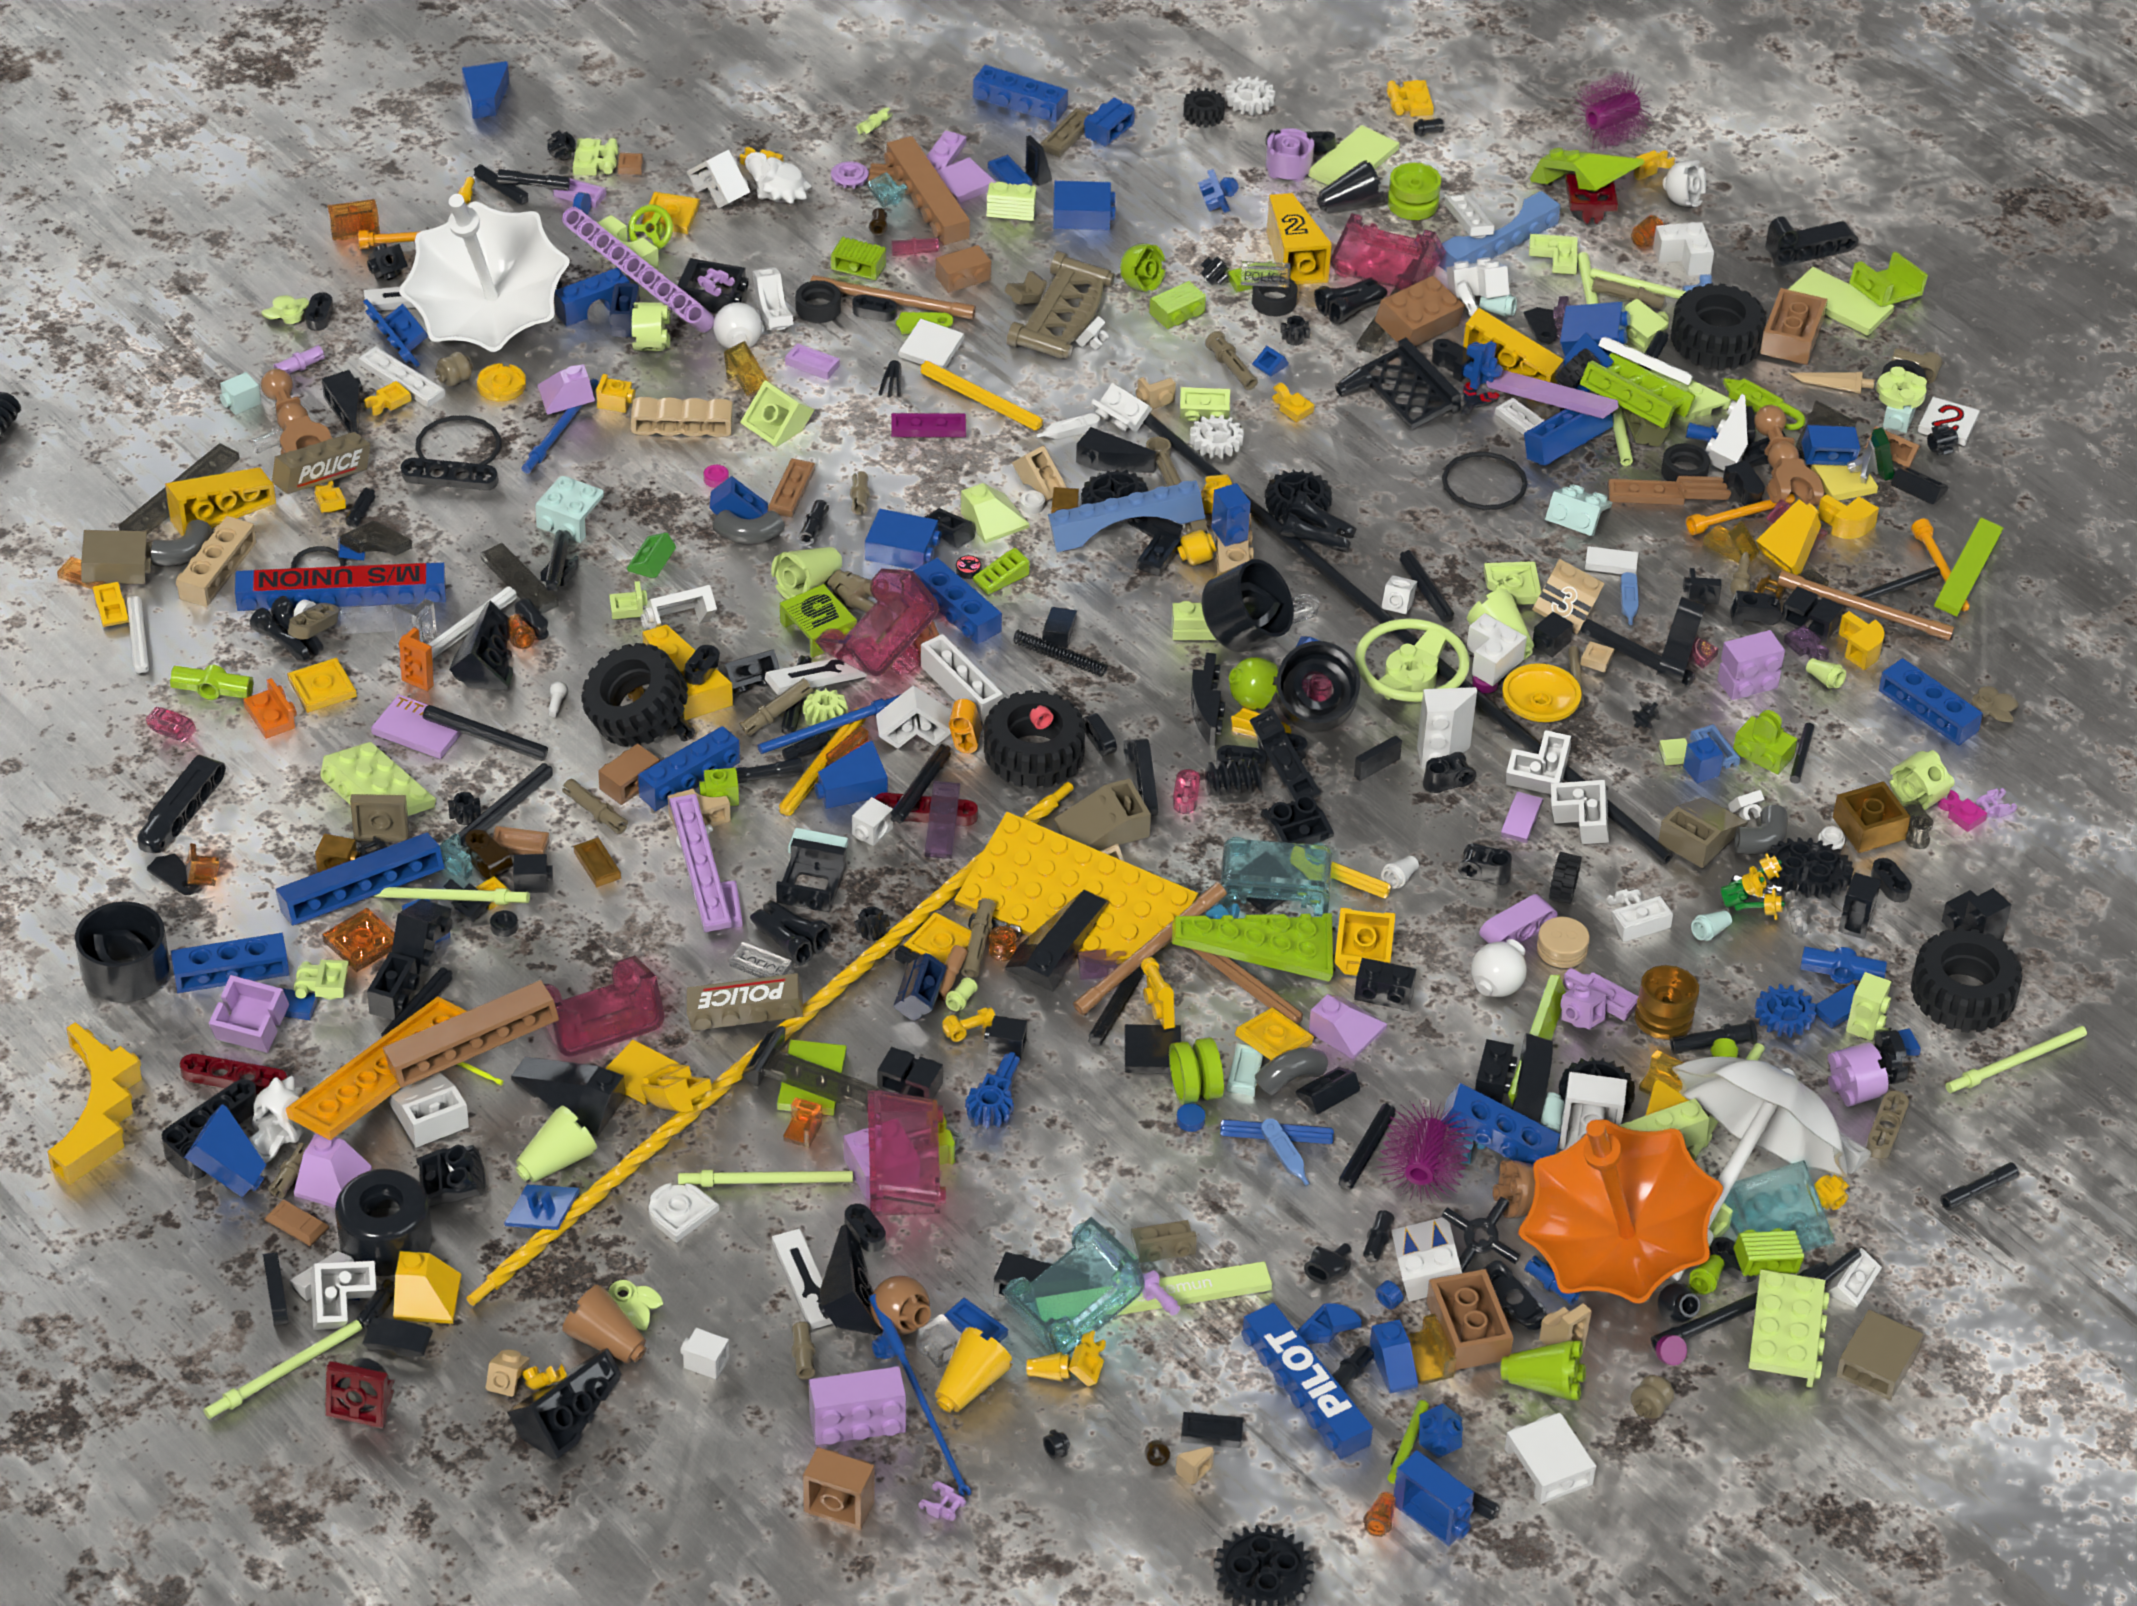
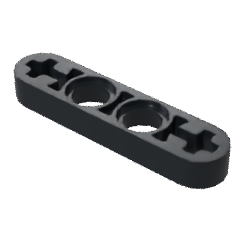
(448, 478)

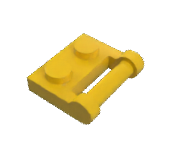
(1158, 994)

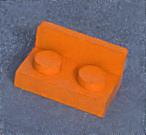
(416, 661)
(271, 710)

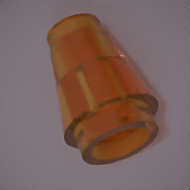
(520, 632)
(1380, 1516)

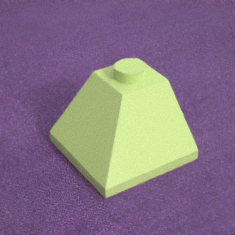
(776, 414)
(991, 513)

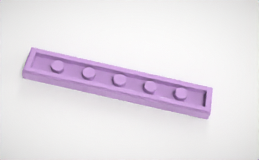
(1554, 394)
(700, 863)

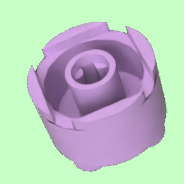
(1289, 154)
(1857, 1074)

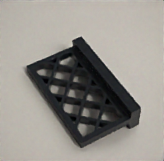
(1425, 376)

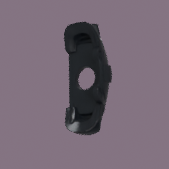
(1528, 1311)

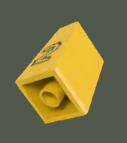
(1297, 240)

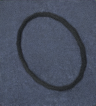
(460, 417)
(1479, 506)

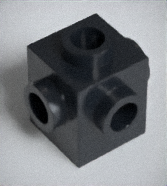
(386, 261)

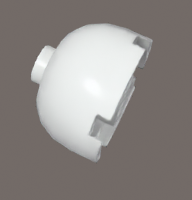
(1685, 183)

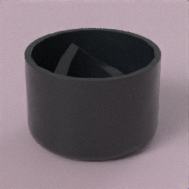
(1247, 605)
(1321, 659)
(120, 933)
(383, 1238)

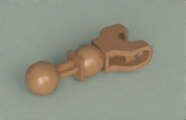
(290, 414)
(1788, 471)

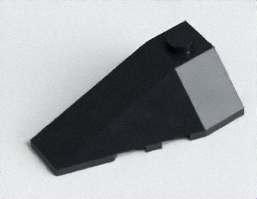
(484, 652)
(1053, 946)
(584, 1089)
(846, 1287)
(559, 1412)

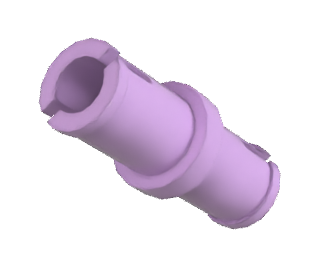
(301, 360)

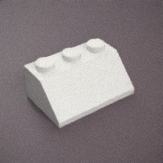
(1445, 722)

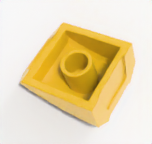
(1363, 936)

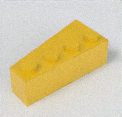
(1513, 350)
(218, 496)
(703, 698)

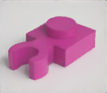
(1963, 813)

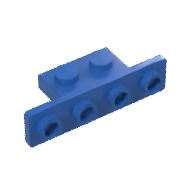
(402, 328)

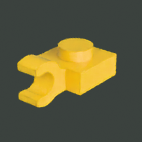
(1652, 162)
(1294, 405)

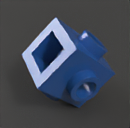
(1440, 1430)

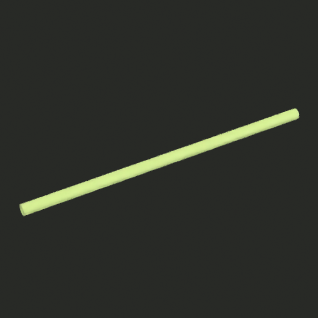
(1618, 419)

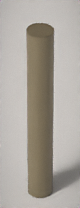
(1575, 669)

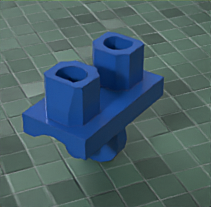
(1215, 192)
(1484, 365)

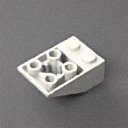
(430, 1109)

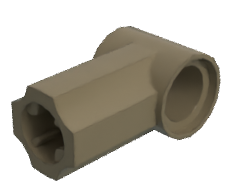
(1929, 362)

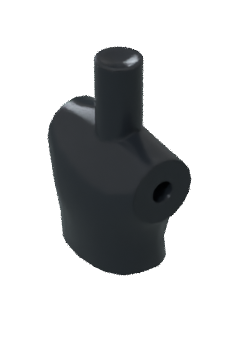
(1328, 1264)

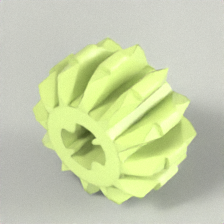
(823, 706)

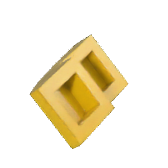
(110, 604)

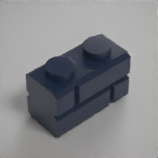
(621, 309)
(920, 986)

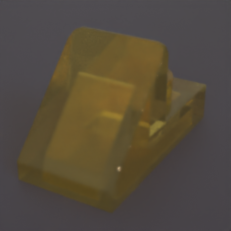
(743, 366)
(1732, 543)

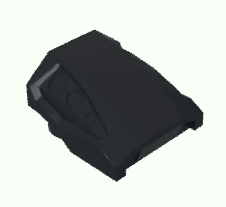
(1298, 821)
(452, 1174)

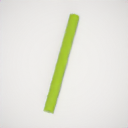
(1408, 1439)

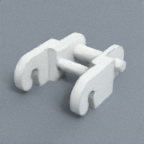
(1625, 897)

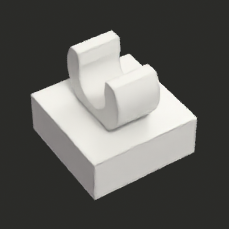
(1093, 334)
(1747, 802)

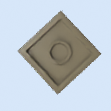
(379, 817)

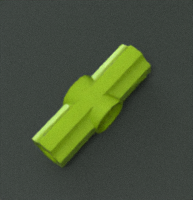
(211, 682)

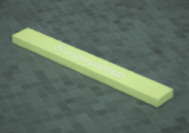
(1208, 1286)

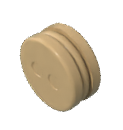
(1563, 942)

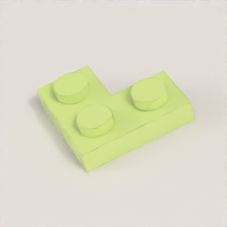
(1560, 248)

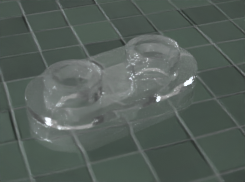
(1305, 607)

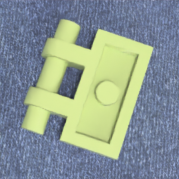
(588, 155)
(325, 979)

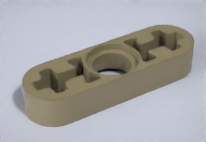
(313, 621)
(1889, 1134)

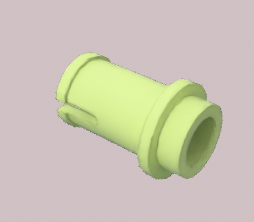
(957, 999)

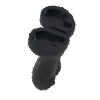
(269, 625)

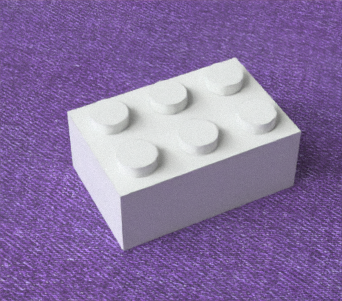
(1588, 1100)

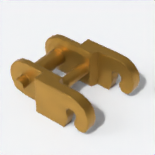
(1763, 584)

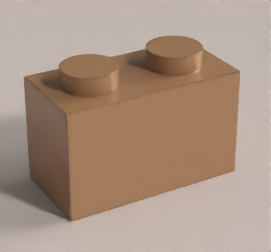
(963, 268)
(620, 776)

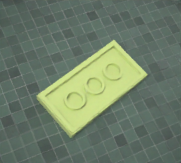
(1357, 147)
(1844, 301)

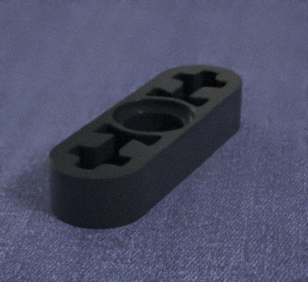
(275, 1288)

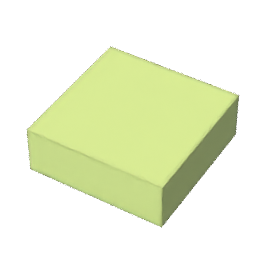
(1673, 751)

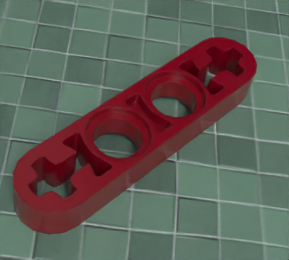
(924, 803)
(235, 1069)

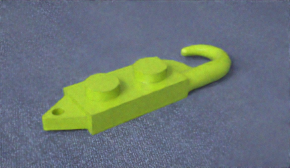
(1759, 397)

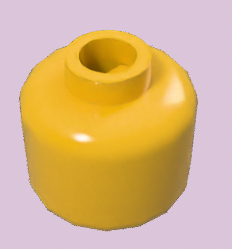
(1197, 547)

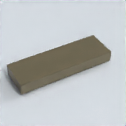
(1065, 133)

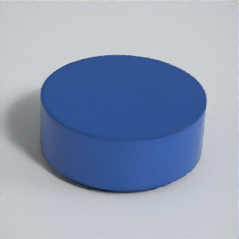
(582, 201)
(1190, 1117)

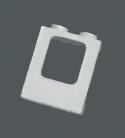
(697, 598)

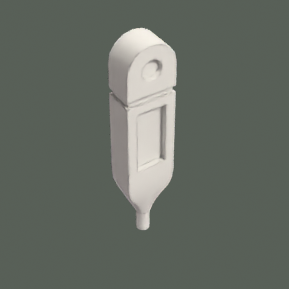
(1071, 426)

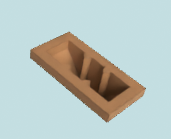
(1902, 450)

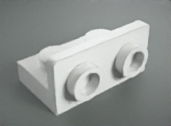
(1123, 408)

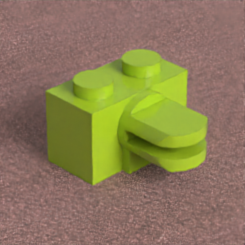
(1765, 742)

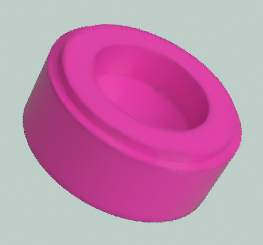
(715, 475)

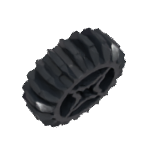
(1112, 485)
(1284, 487)
(1599, 1068)

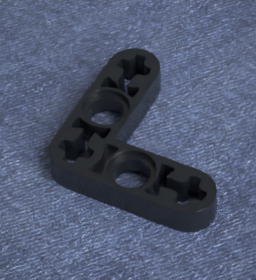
(1138, 752)

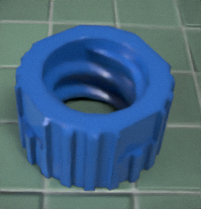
(1389, 1294)

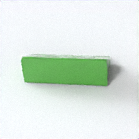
(652, 555)

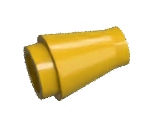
(1050, 1367)

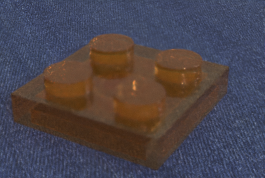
(360, 939)

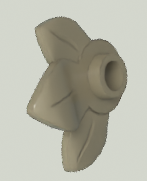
(1995, 704)

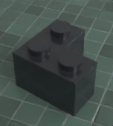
(1983, 912)
(419, 929)

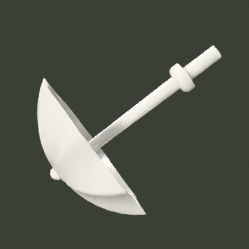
(484, 275)
(1764, 1110)

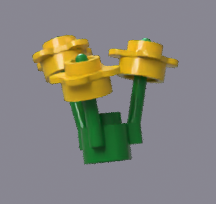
(1754, 883)

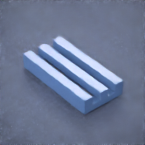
(1720, 741)

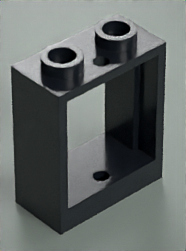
(710, 302)

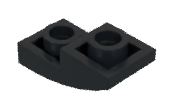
(397, 1335)

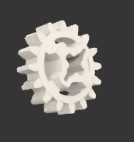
(1249, 95)
(1216, 436)

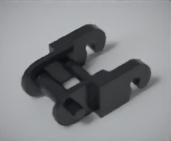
(376, 842)

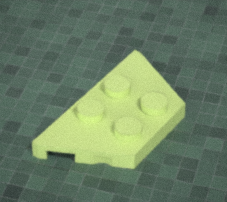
(1705, 398)

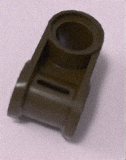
(487, 854)

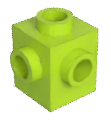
(721, 783)

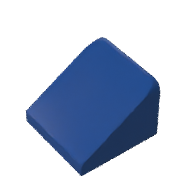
(1270, 361)

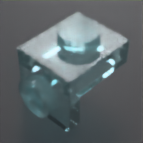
(886, 190)
(454, 859)

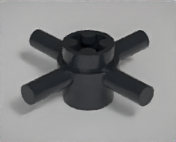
(1489, 1226)

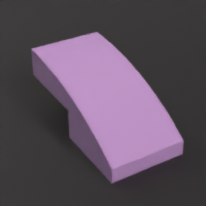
(1521, 817)

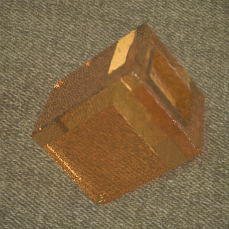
(201, 869)
(804, 1124)

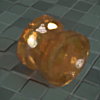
(1002, 943)

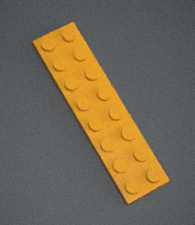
(363, 1080)

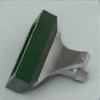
(1875, 459)

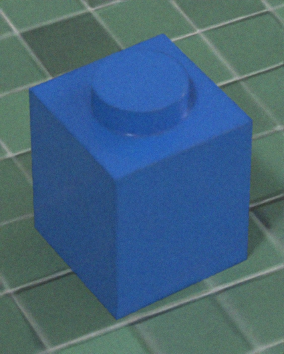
(1703, 760)

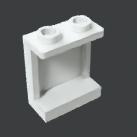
(1551, 1457)

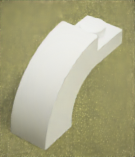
(771, 299)

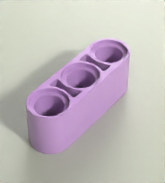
(1518, 921)

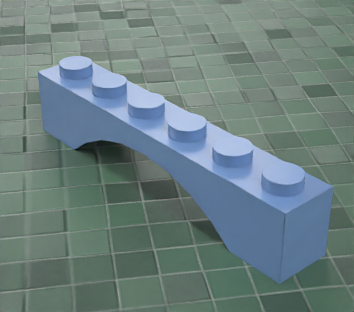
(1536, 216)
(1076, 525)

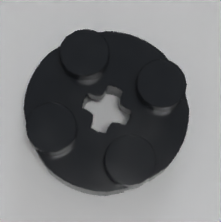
(1892, 1051)

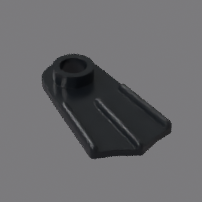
(1542, 324)
(1151, 525)
(172, 872)

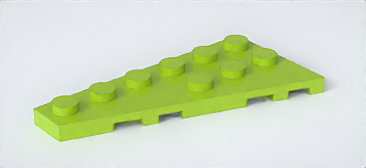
(1270, 940)

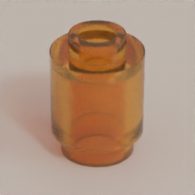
(1644, 232)

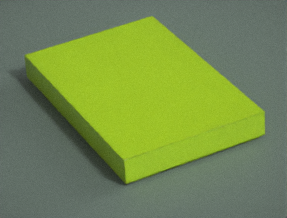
(823, 1054)

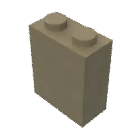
(115, 556)
(1879, 1354)

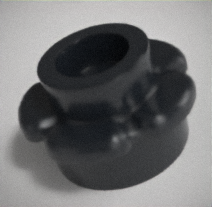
(1056, 1444)

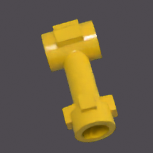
(957, 1029)

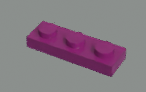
(928, 425)

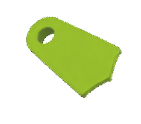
(908, 320)

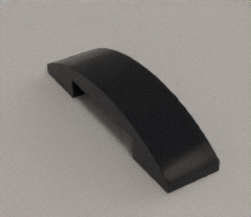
(1283, 755)
(1533, 1076)

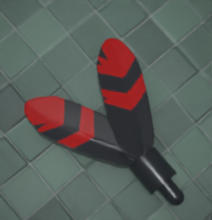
(1472, 400)

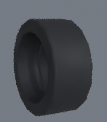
(818, 290)
(1275, 306)
(1684, 453)

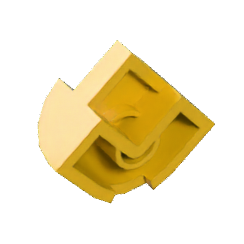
(674, 1088)

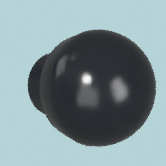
(1678, 1303)

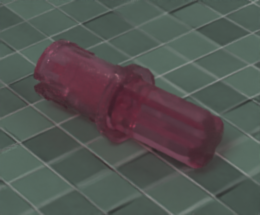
(914, 246)

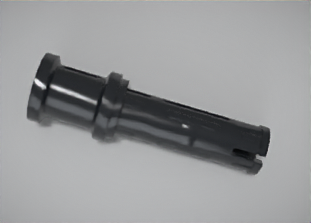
(1703, 1040)

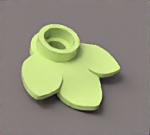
(287, 309)
(637, 1302)

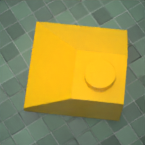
(425, 1289)

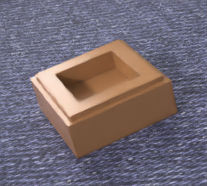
(630, 163)

